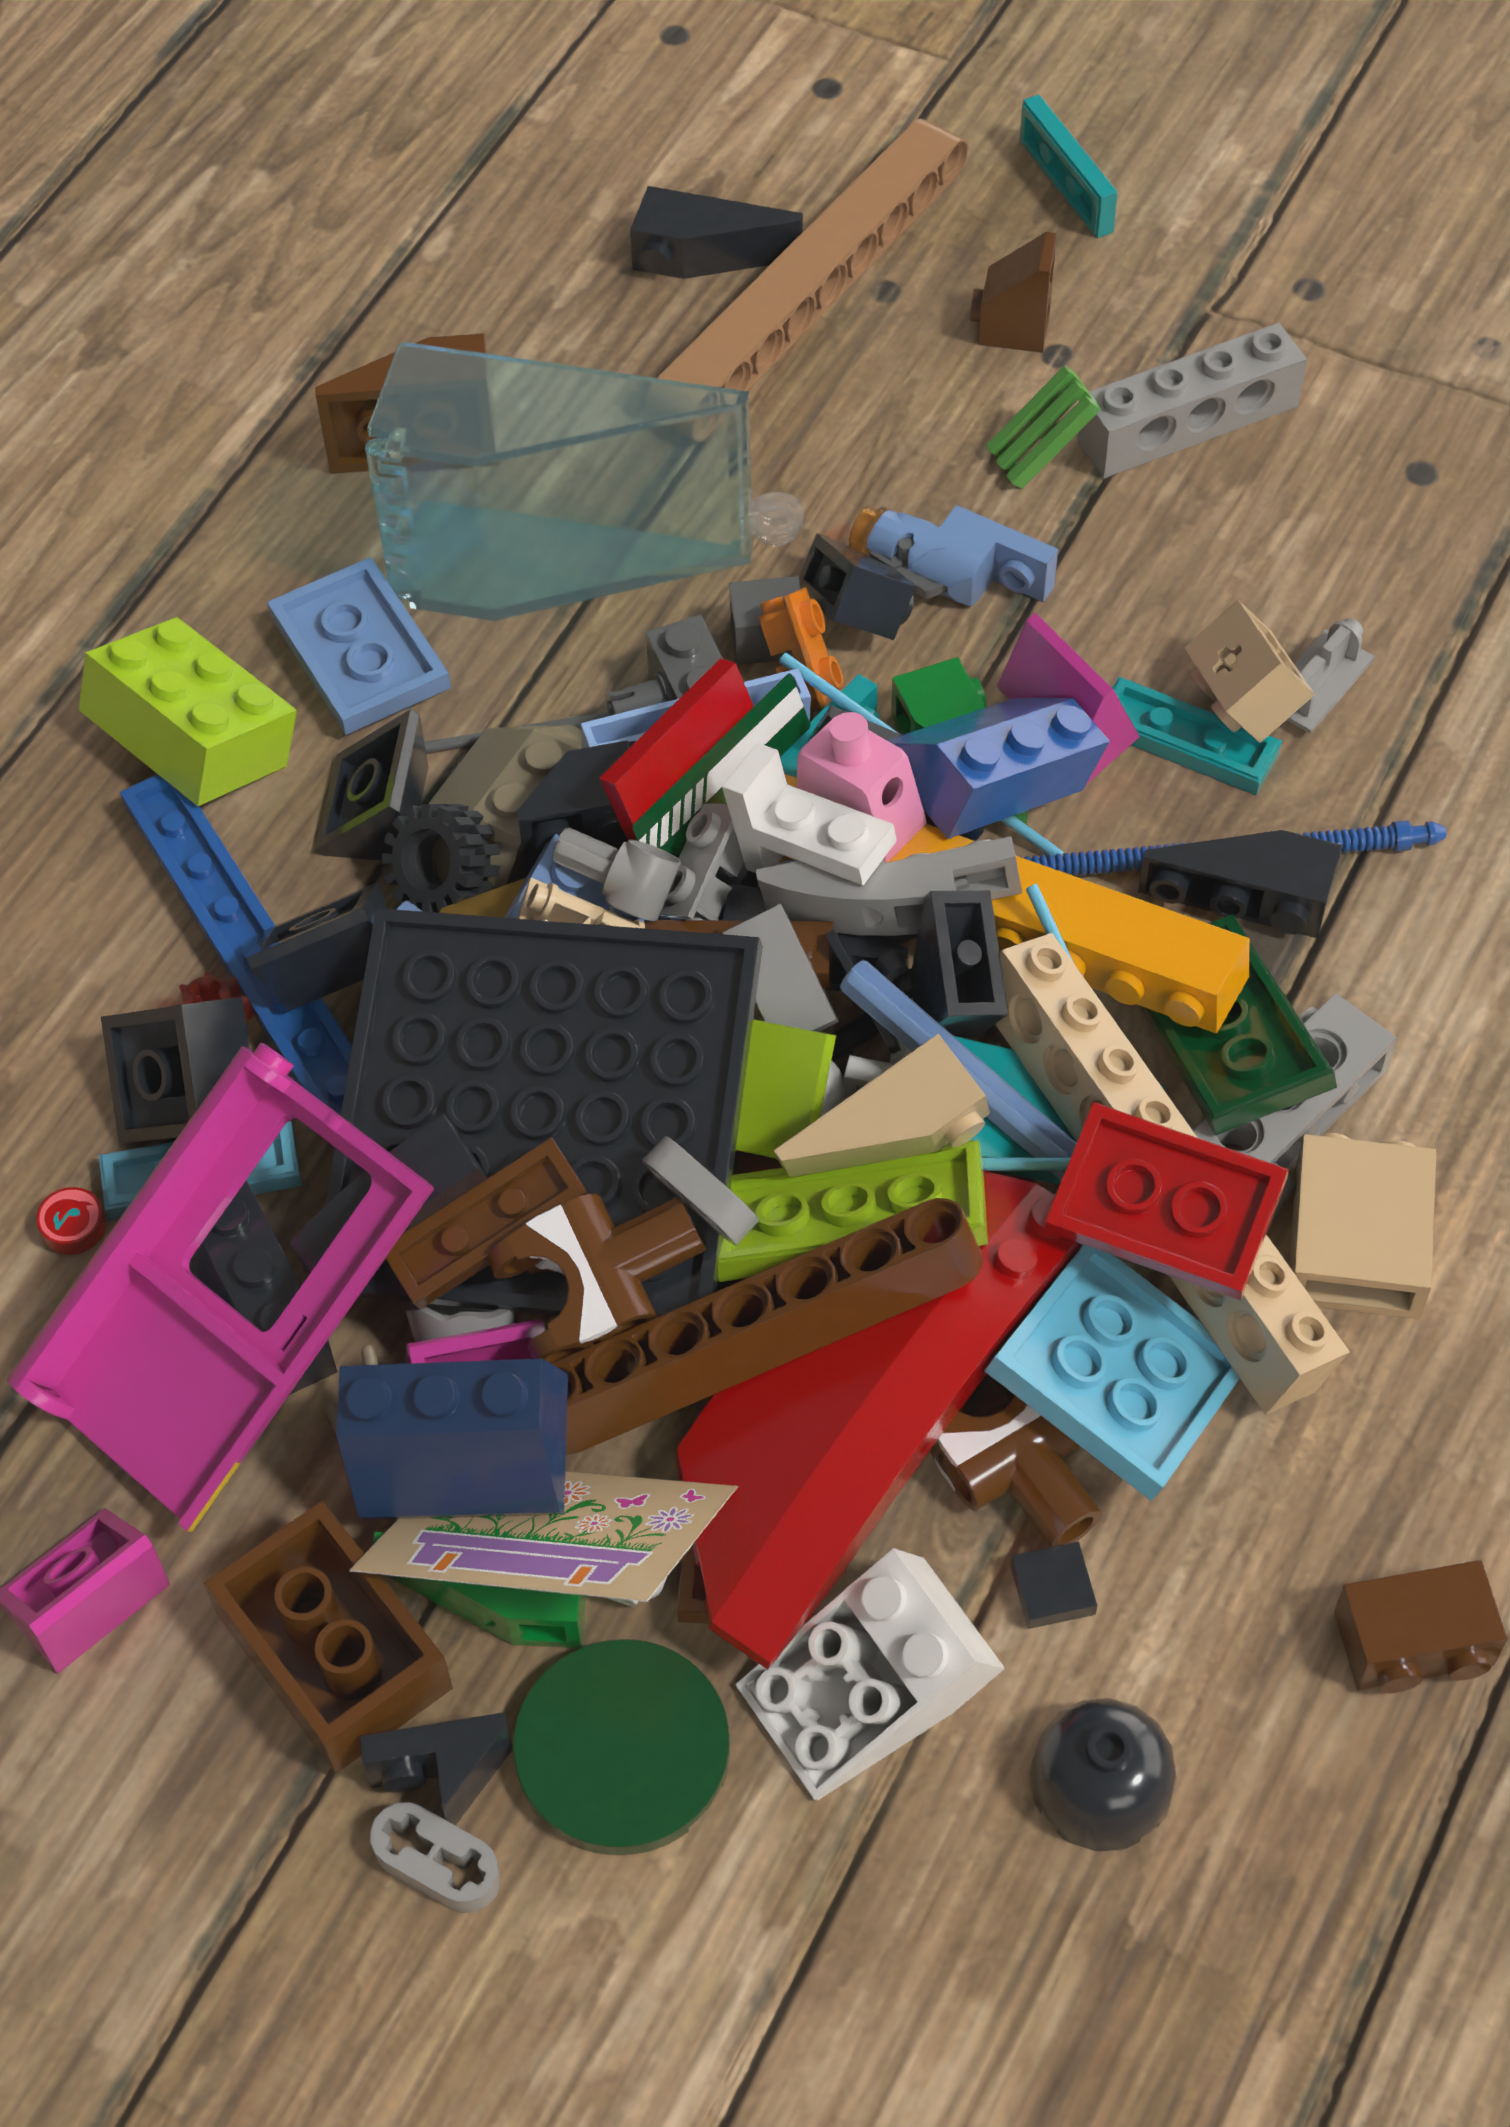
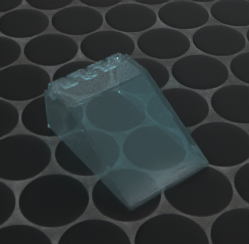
(551, 481)

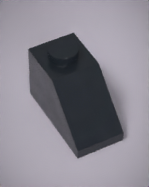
(856, 588)
(958, 963)

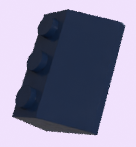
(454, 1438)

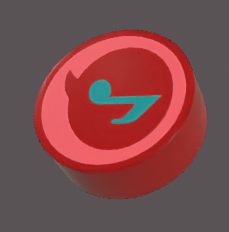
(71, 1220)

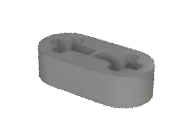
(700, 1190)
(444, 1842)

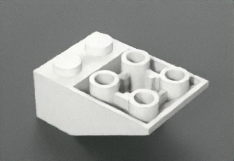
(870, 1673)

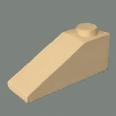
(898, 1115)

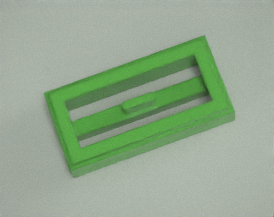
(1039, 421)

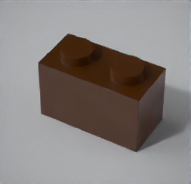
(1420, 1627)

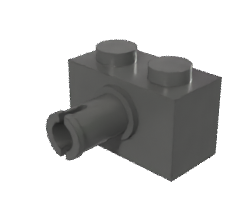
(676, 661)

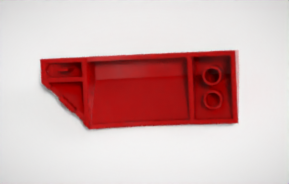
(845, 1428)

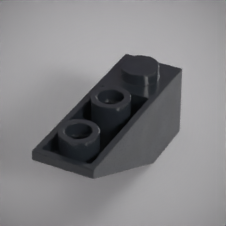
(1256, 877)

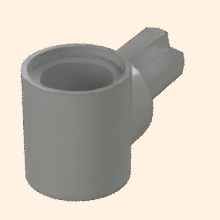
(633, 876)

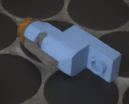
(957, 556)

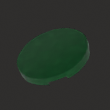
(622, 1746)

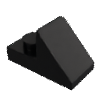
(457, 1751)

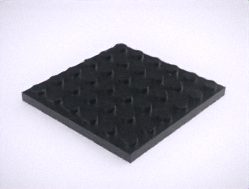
(558, 1037)

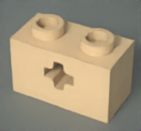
(1247, 673)

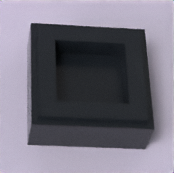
(1053, 1585)

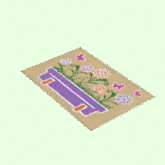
(610, 1542)

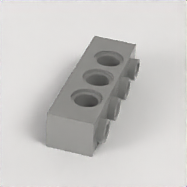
(1193, 399)
(1358, 1054)

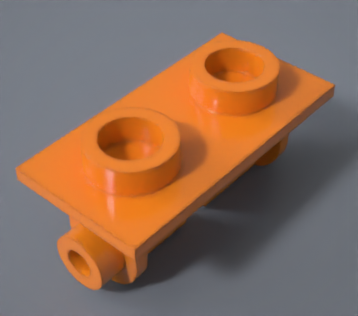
(800, 629)

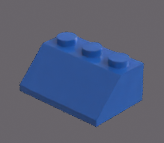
(1002, 760)

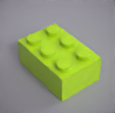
(187, 710)

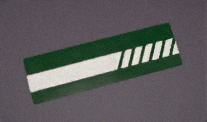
(773, 722)

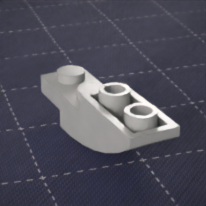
(896, 890)

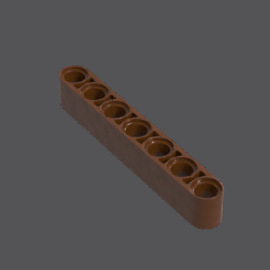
(767, 1320)

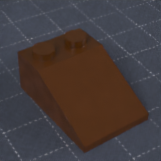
(350, 399)

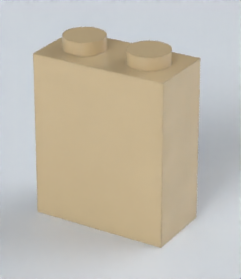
(1364, 1224)

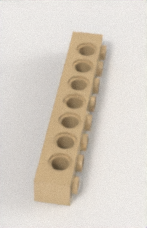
(1082, 1057)

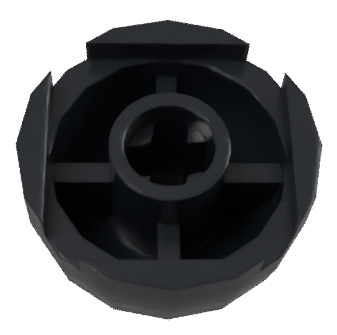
(1103, 1774)

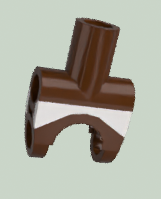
(600, 1265)
(1021, 1456)

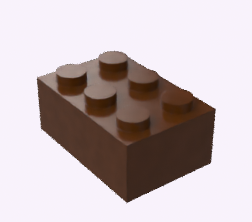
(327, 1636)

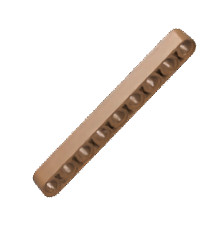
(823, 261)

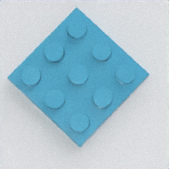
(1117, 1369)

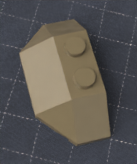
(496, 781)

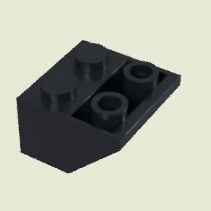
(572, 799)

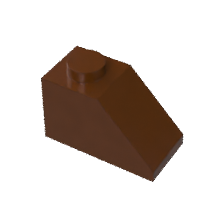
(1017, 297)

